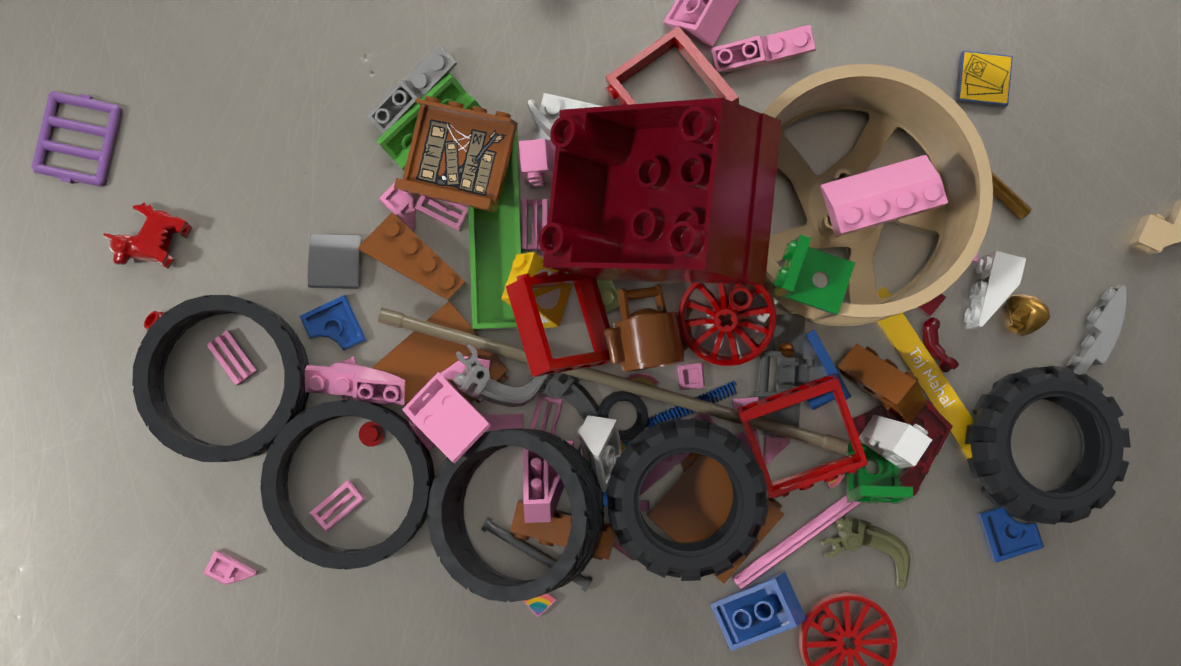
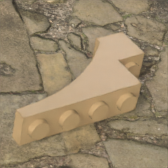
(1155, 232)

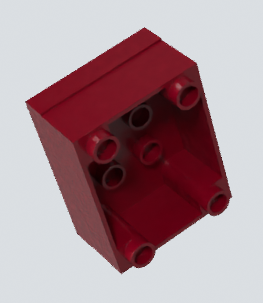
(663, 192)

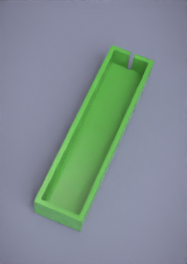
(493, 247)

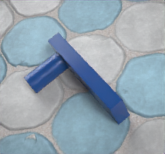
(830, 368)

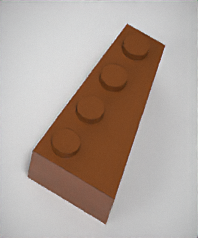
(407, 254)
(557, 531)

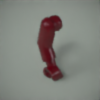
(931, 342)

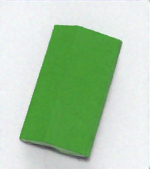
(398, 137)

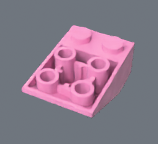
(446, 417)

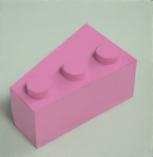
(537, 162)
(540, 488)

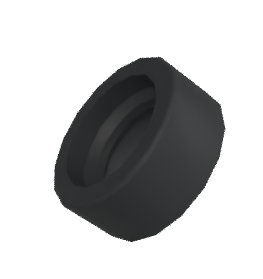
(642, 413)

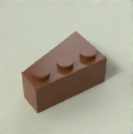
(883, 381)

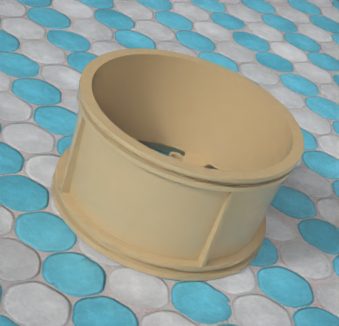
(951, 142)

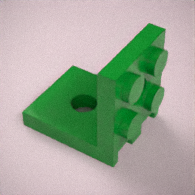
(796, 276)
(875, 487)

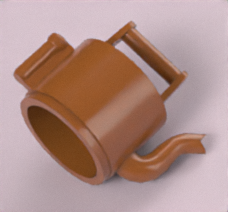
(646, 336)

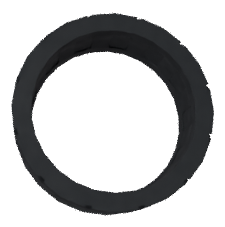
(152, 360)
(276, 496)
(449, 531)

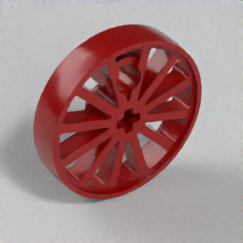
(735, 324)
(850, 631)

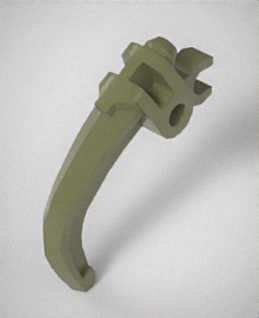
(856, 532)

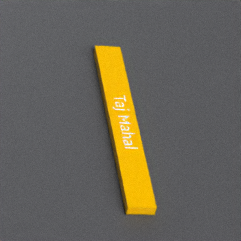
(928, 373)

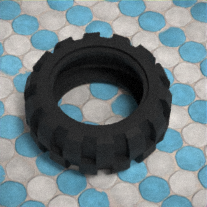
(1100, 434)
(701, 557)

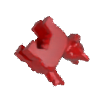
(151, 240)

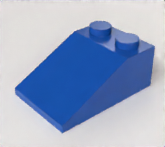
(758, 611)

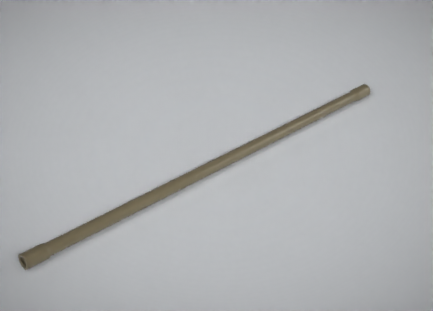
(824, 441)

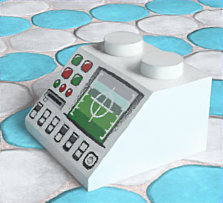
(600, 446)

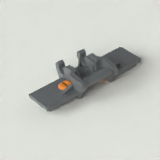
(792, 369)

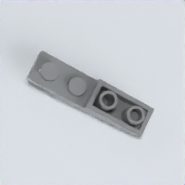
(415, 86)
(1106, 326)

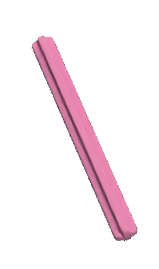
(793, 542)

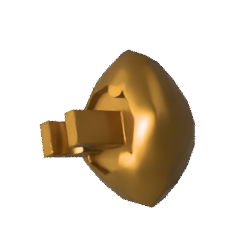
(1026, 314)

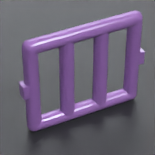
(102, 156)

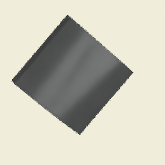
(334, 261)

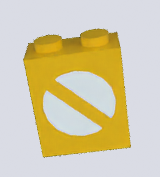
(549, 300)

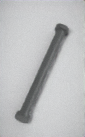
(530, 550)

